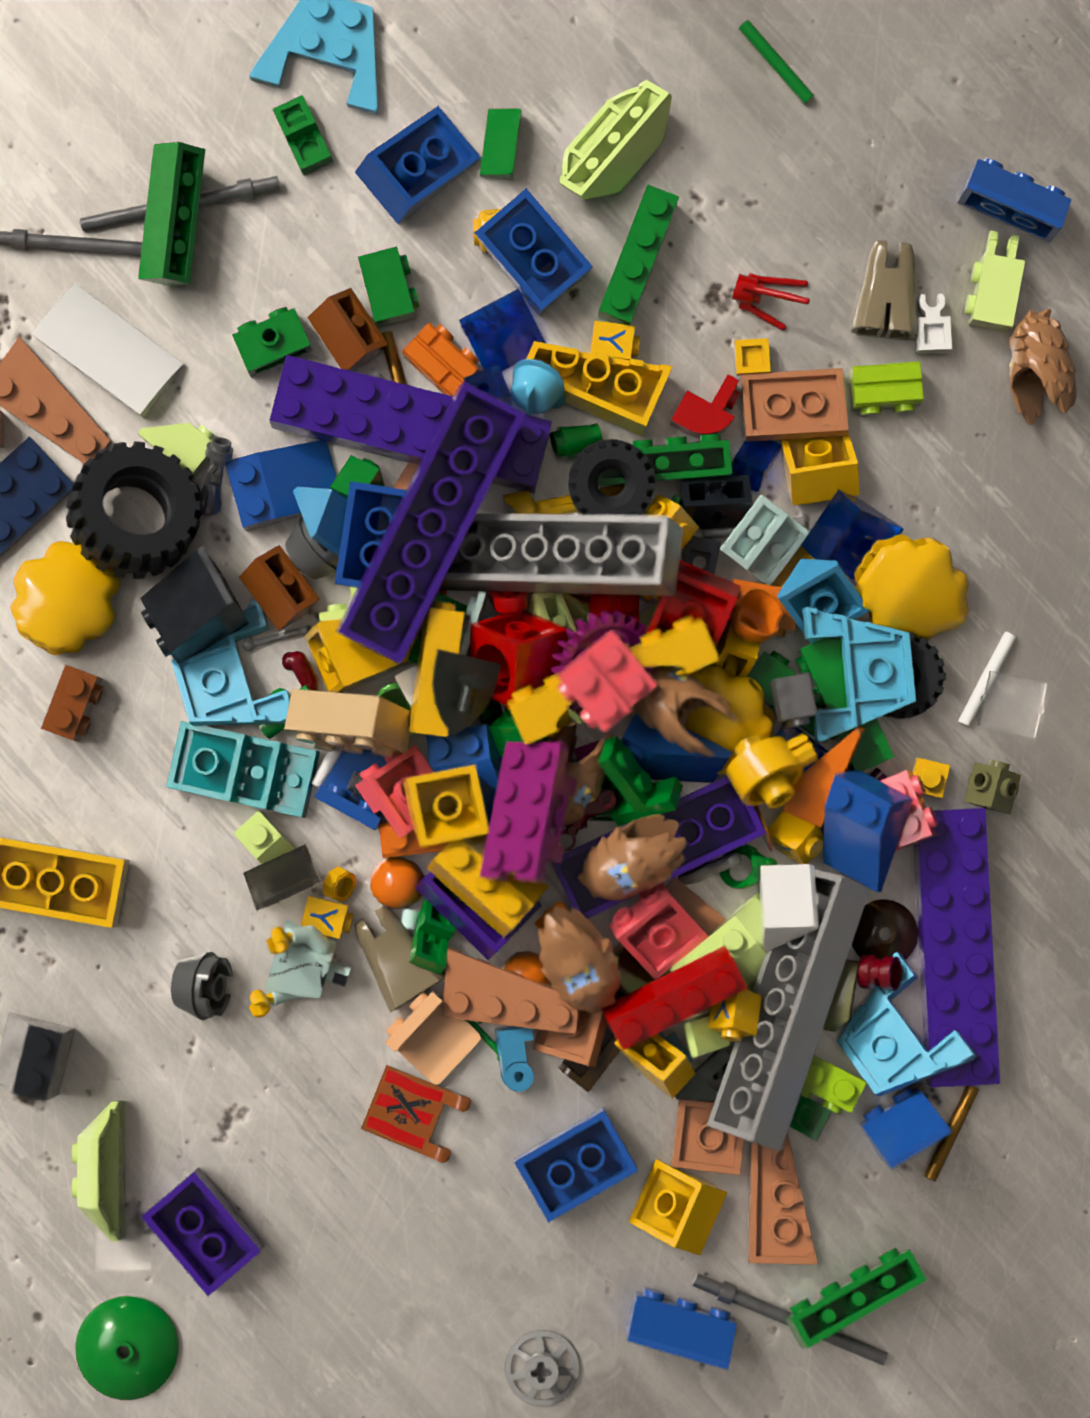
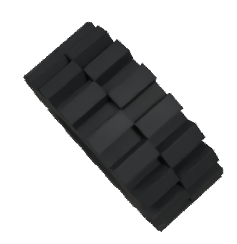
(611, 455)
(927, 681)

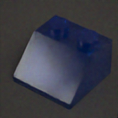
(848, 531)

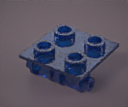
(502, 331)

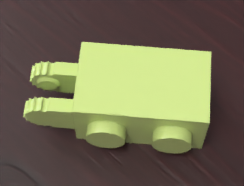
(996, 286)

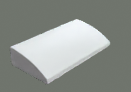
(108, 350)

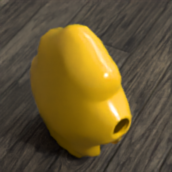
(913, 586)
(63, 599)
(744, 699)

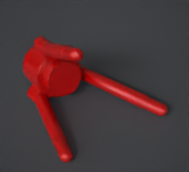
(750, 290)

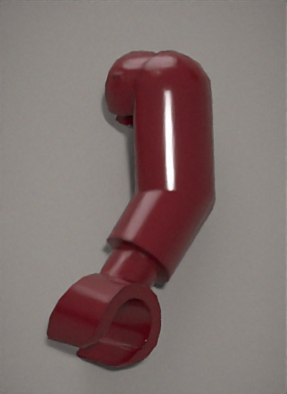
(300, 665)
(604, 803)

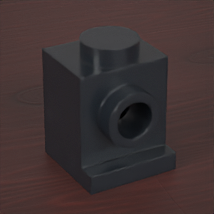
(702, 547)

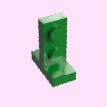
(637, 794)

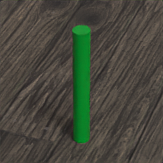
(776, 62)

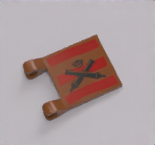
(408, 1111)

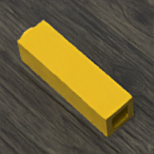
(439, 631)

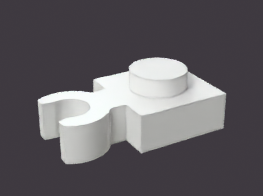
(933, 330)

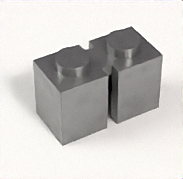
(793, 700)

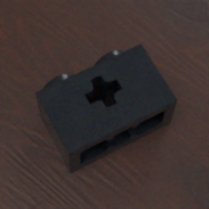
(716, 500)

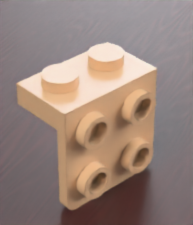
(432, 1041)

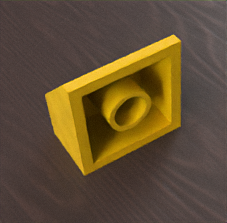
(819, 468)
(446, 806)
(677, 1207)

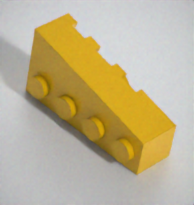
(605, 385)

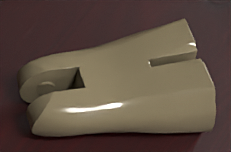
(888, 296)
(390, 959)

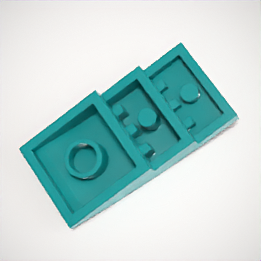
(242, 769)

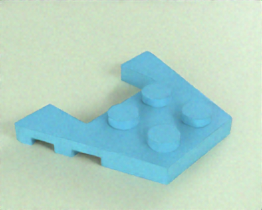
(331, 34)
(875, 670)
(217, 686)
(888, 1048)

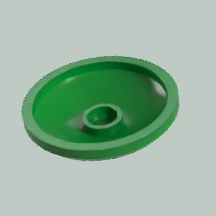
(141, 1328)

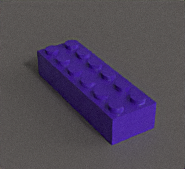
(709, 820)

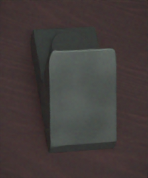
(698, 1086)

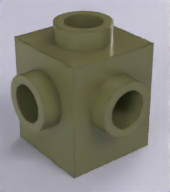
(993, 786)

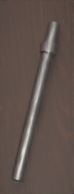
(243, 189)
(21, 239)
(728, 1293)

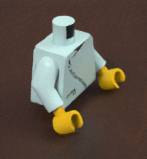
(298, 968)

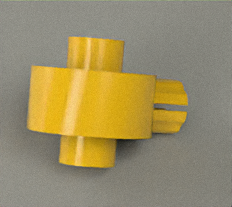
(769, 768)

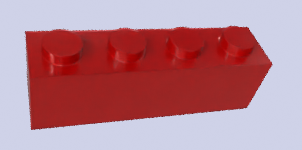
(674, 997)

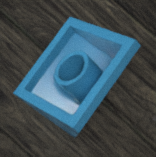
(323, 515)
(823, 587)

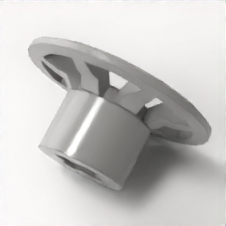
(541, 1368)

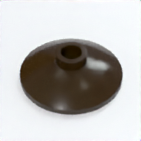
(885, 914)

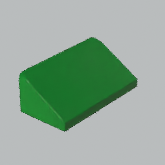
(500, 143)

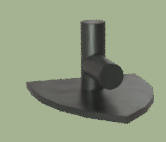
(462, 688)

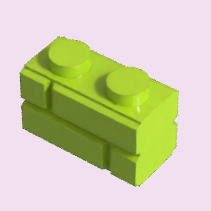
(886, 387)

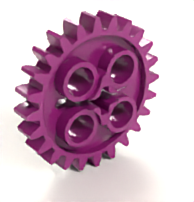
(623, 626)

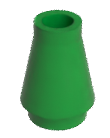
(573, 439)

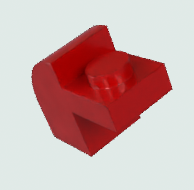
(701, 417)

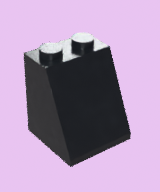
(192, 607)
(34, 1056)

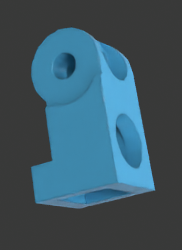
(512, 1057)

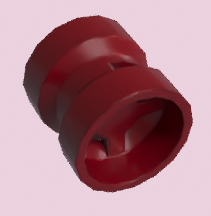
(878, 972)

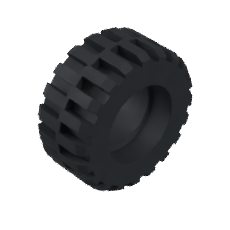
(148, 471)

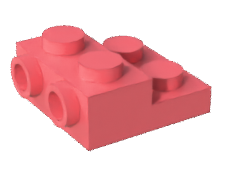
(605, 682)
(385, 790)
(920, 819)
(657, 930)

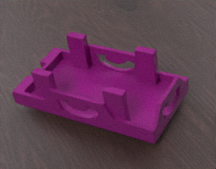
(522, 811)

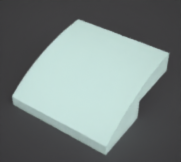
(764, 540)

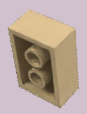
(348, 722)

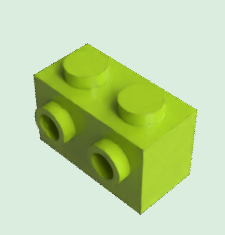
(833, 1085)

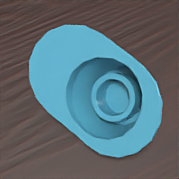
(536, 387)

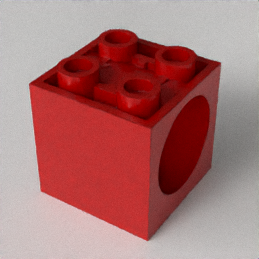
(697, 595)
(521, 646)

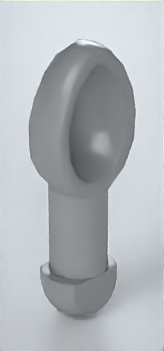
(710, 868)

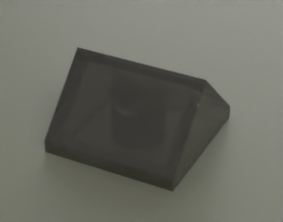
(282, 877)

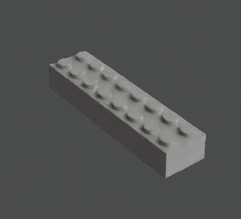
(568, 554)
(796, 992)

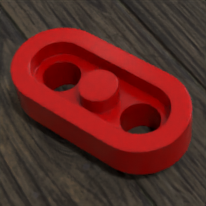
(508, 603)

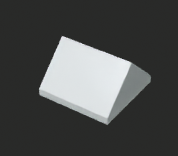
(787, 903)

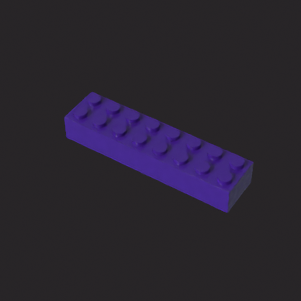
(387, 418)
(430, 523)
(957, 944)

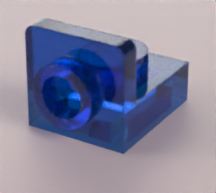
(755, 460)

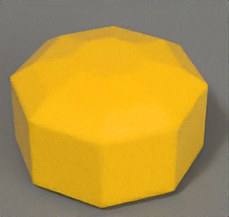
(339, 884)

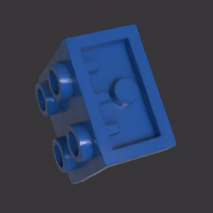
(335, 791)

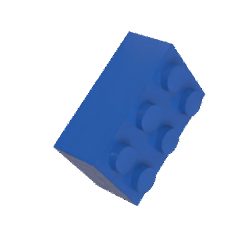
(575, 1164)

